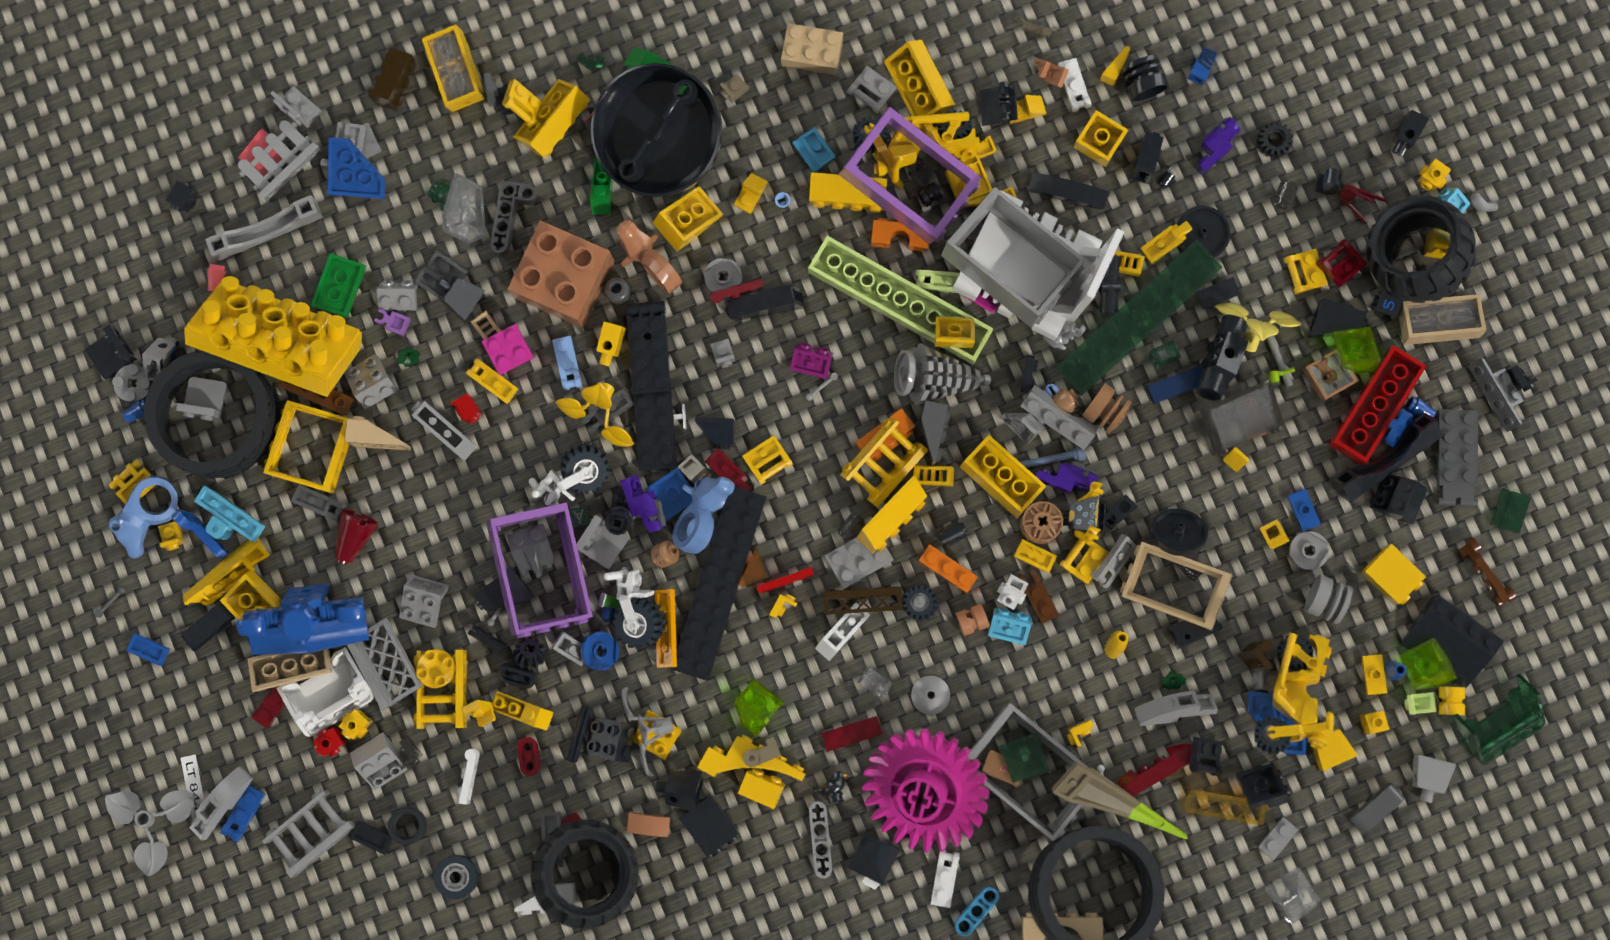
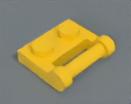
(522, 102)
(1313, 276)
(764, 454)
(1090, 561)

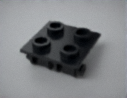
(998, 104)

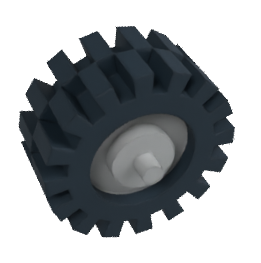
(920, 603)

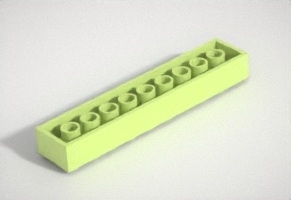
(890, 294)

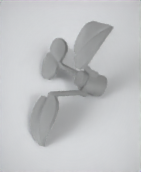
(660, 727)
(125, 804)

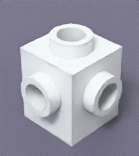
(1012, 592)

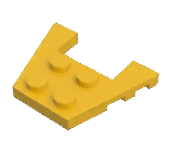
(957, 185)

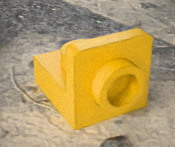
(170, 536)
(779, 608)
(480, 710)
(1081, 729)

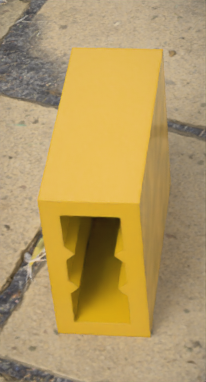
(1393, 575)

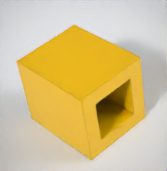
(1274, 534)

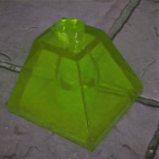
(1427, 666)
(756, 707)

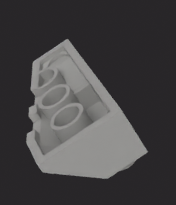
(1023, 425)

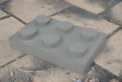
(855, 562)

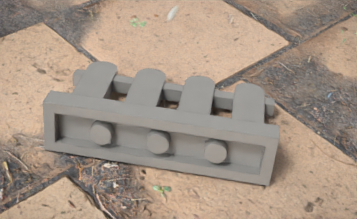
(281, 176)

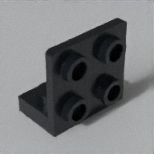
(110, 353)

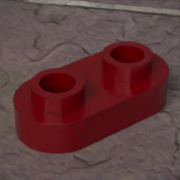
(528, 756)

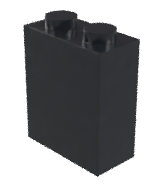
(710, 826)

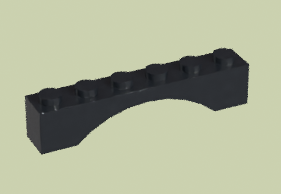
(1416, 438)

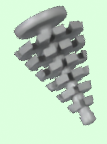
(933, 375)

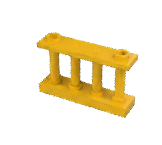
(901, 467)
(458, 698)

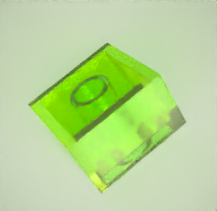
(1357, 349)

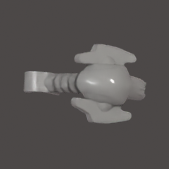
(1064, 336)

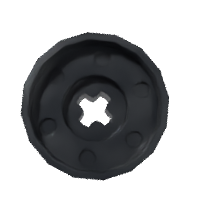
(1144, 78)

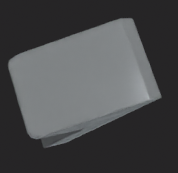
(568, 647)

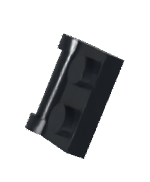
(1205, 749)

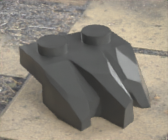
(531, 550)

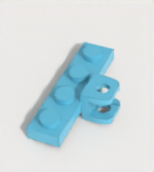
(227, 517)

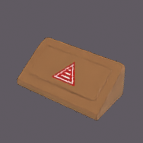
(996, 767)

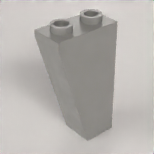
(443, 429)

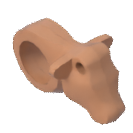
(639, 248)

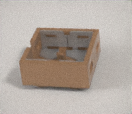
(1331, 368)

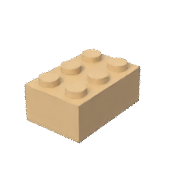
(812, 49)

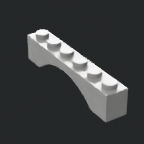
(238, 240)

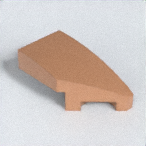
(1051, 73)

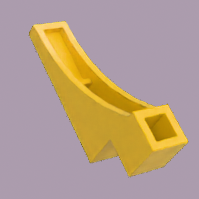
(715, 761)

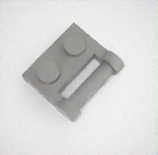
(875, 85)

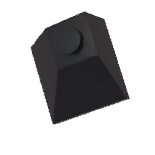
(718, 430)
(873, 858)

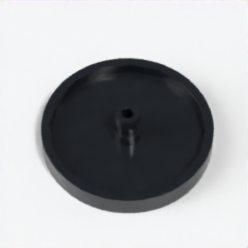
(1208, 228)
(1179, 532)

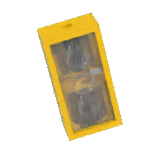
(453, 68)

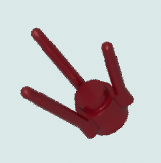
(1350, 192)

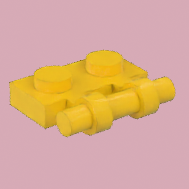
(126, 488)

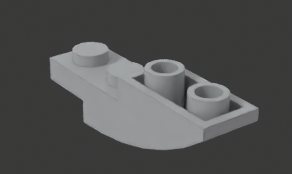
(1171, 707)
(218, 801)

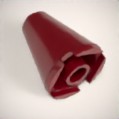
(353, 535)

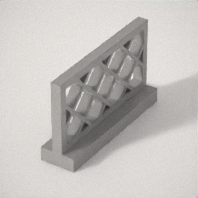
(374, 675)

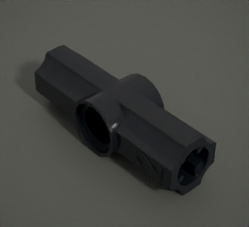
(1110, 287)

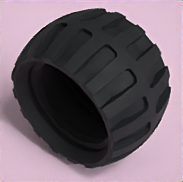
(1409, 216)
(625, 881)

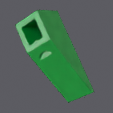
(601, 191)

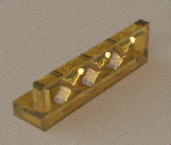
(1223, 799)

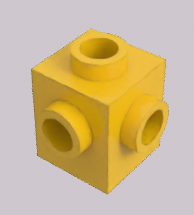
(1433, 175)
(361, 723)

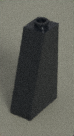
(765, 303)

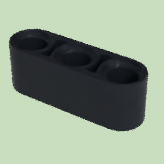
(207, 626)

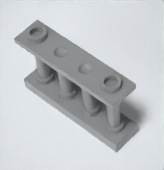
(327, 840)

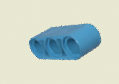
(973, 920)

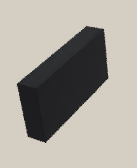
(371, 837)

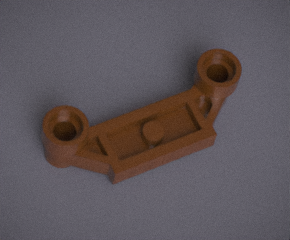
(1480, 567)

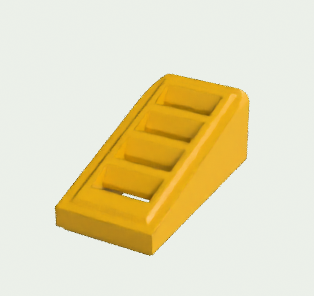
(1112, 72)
(1131, 257)
(950, 475)

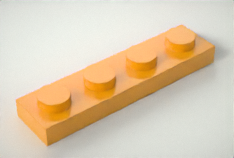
(666, 645)

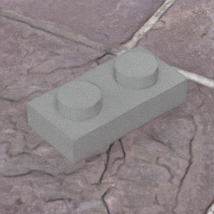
(1277, 838)

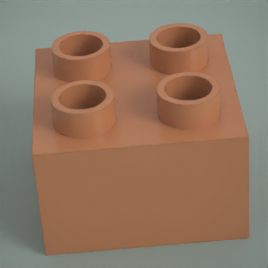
(561, 274)

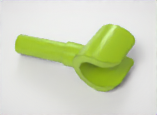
(1273, 376)

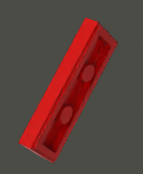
(786, 580)

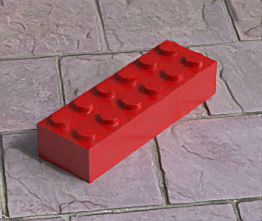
(1377, 405)

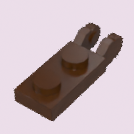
(1039, 598)

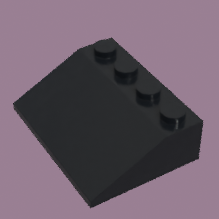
(1460, 637)

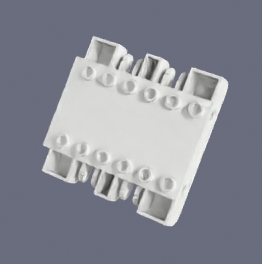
(1035, 275)

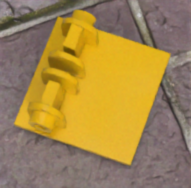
(661, 746)

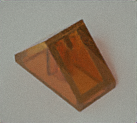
(754, 572)

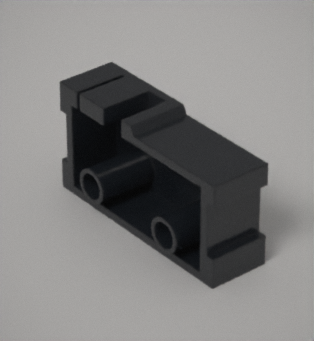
(1192, 631)

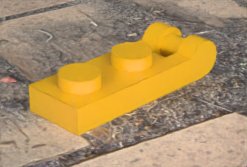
(492, 381)

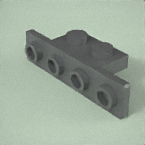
(1499, 392)

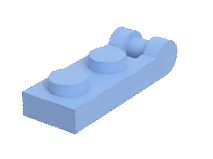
(567, 362)

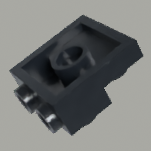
(1263, 786)

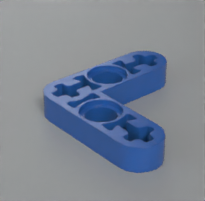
(191, 522)

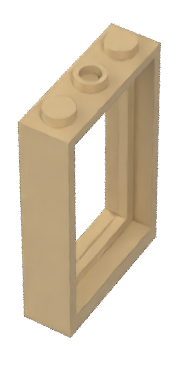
(1216, 598)

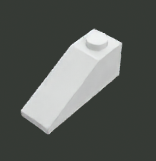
(841, 633)

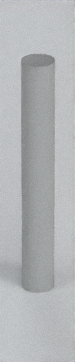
(1279, 360)

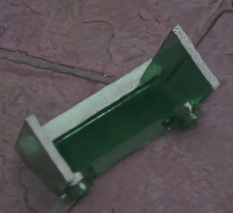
(1506, 726)

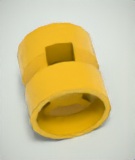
(1451, 700)

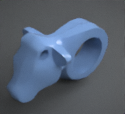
(133, 521)
(696, 522)

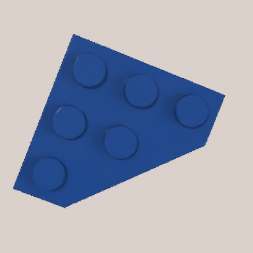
(352, 172)
(1261, 706)

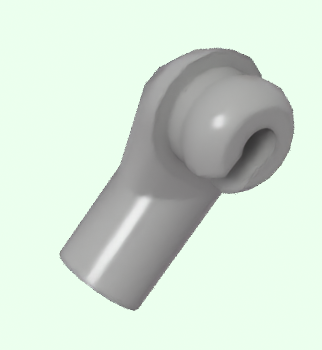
(1481, 205)

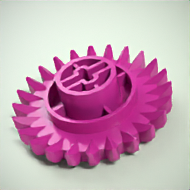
(947, 774)

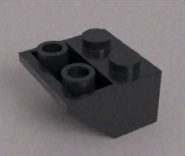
(1399, 498)

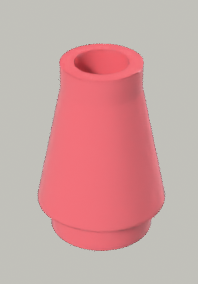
(215, 275)

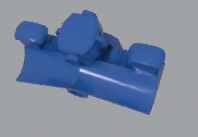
(305, 623)

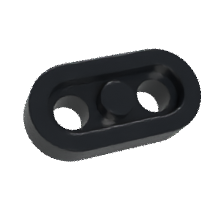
(1030, 366)
(517, 675)

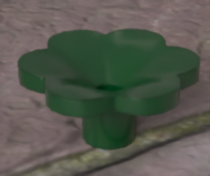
(408, 356)
(1173, 680)

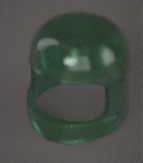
(437, 190)

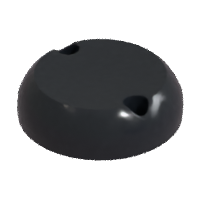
(656, 129)

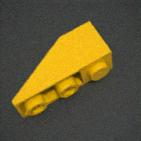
(522, 710)

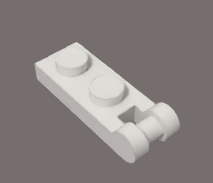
(1075, 85)
(468, 775)
(944, 879)

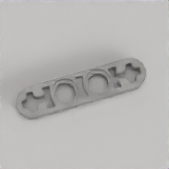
(820, 839)

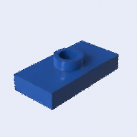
(1303, 510)
(148, 649)

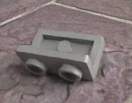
(397, 295)

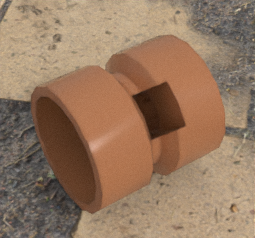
(972, 620)

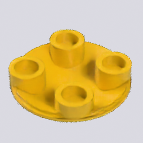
(435, 668)

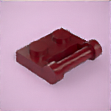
(1346, 267)

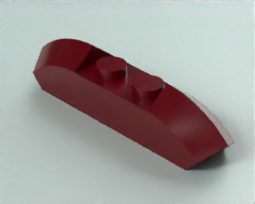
(1177, 758)

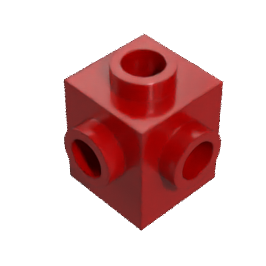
(335, 740)

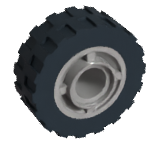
(444, 881)

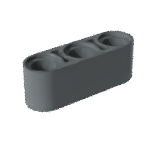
(1377, 808)

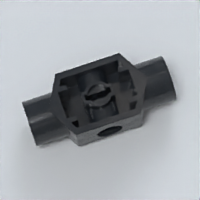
(1222, 358)

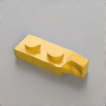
(1165, 241)

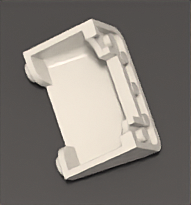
(327, 697)

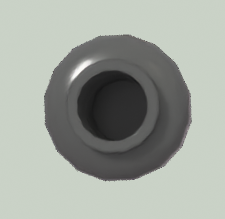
(617, 290)

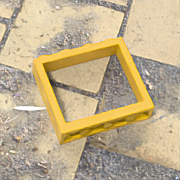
(277, 445)

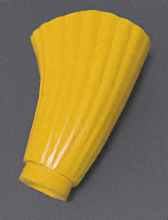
(1116, 644)

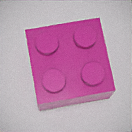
(508, 349)

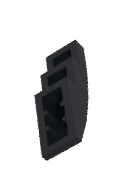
(1068, 190)

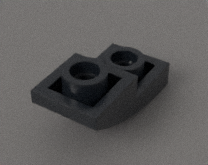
(1218, 293)

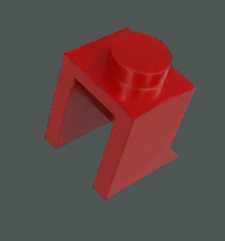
(466, 409)

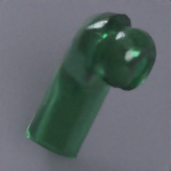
(591, 64)

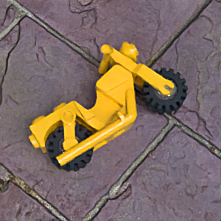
(952, 134)
(1292, 698)

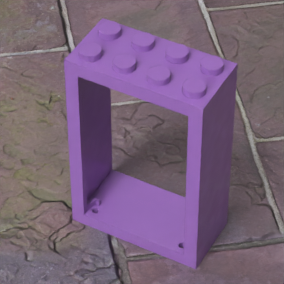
(891, 204)
(574, 567)

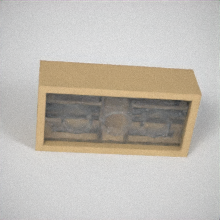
(1442, 320)

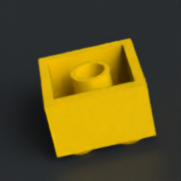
(1100, 138)

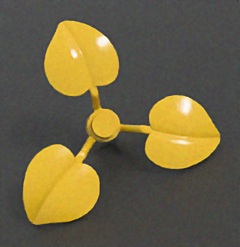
(600, 396)

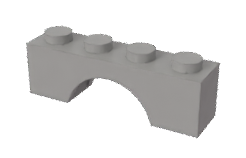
(1073, 428)

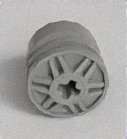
(1333, 601)

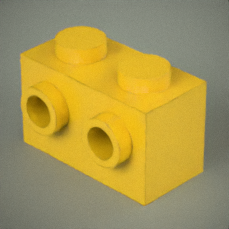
(762, 787)

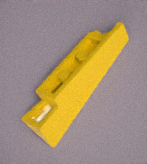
(226, 573)

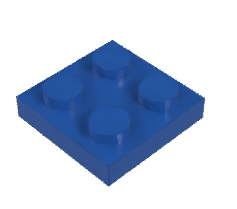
(671, 494)

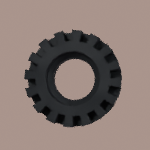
(1279, 129)

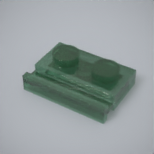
(1510, 511)

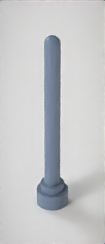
(1076, 453)

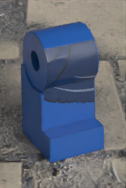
(1202, 66)

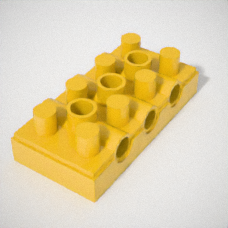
(274, 336)

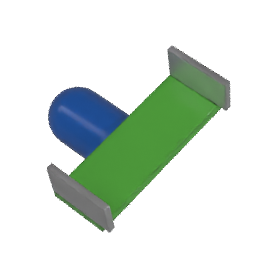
(610, 604)

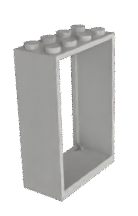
(1032, 232)
(1068, 814)

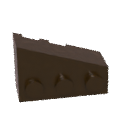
(393, 79)

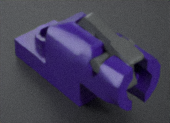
(1217, 142)
(1069, 476)
(643, 504)

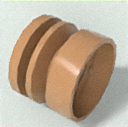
(1107, 409)
(1030, 524)

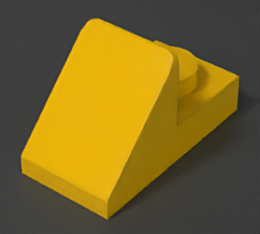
(1029, 108)
(750, 194)

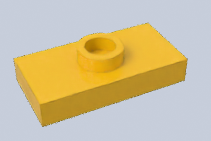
(1035, 556)
(1374, 674)

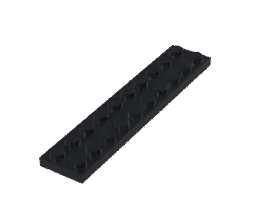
(719, 583)

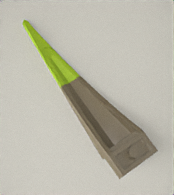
(1092, 789)

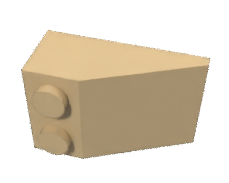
(367, 435)

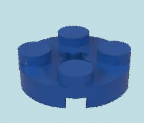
(1397, 427)
(606, 659)

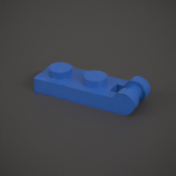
(243, 813)

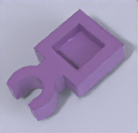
(395, 322)

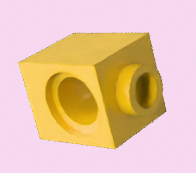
(1374, 722)

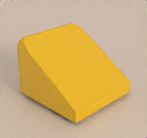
(1236, 459)

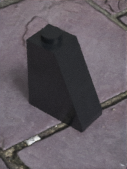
(1147, 157)
(1335, 317)
(491, 597)

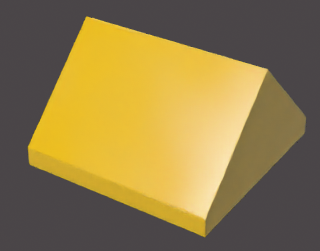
(954, 332)

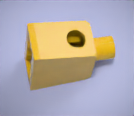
(614, 334)
(1335, 752)

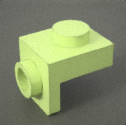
(1421, 703)

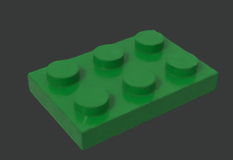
(338, 286)

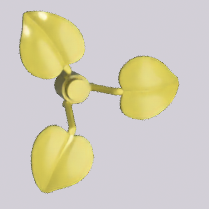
(1259, 329)

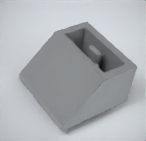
(378, 761)

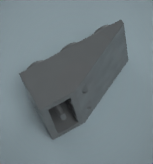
(932, 424)

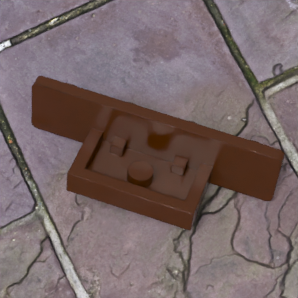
(335, 401)

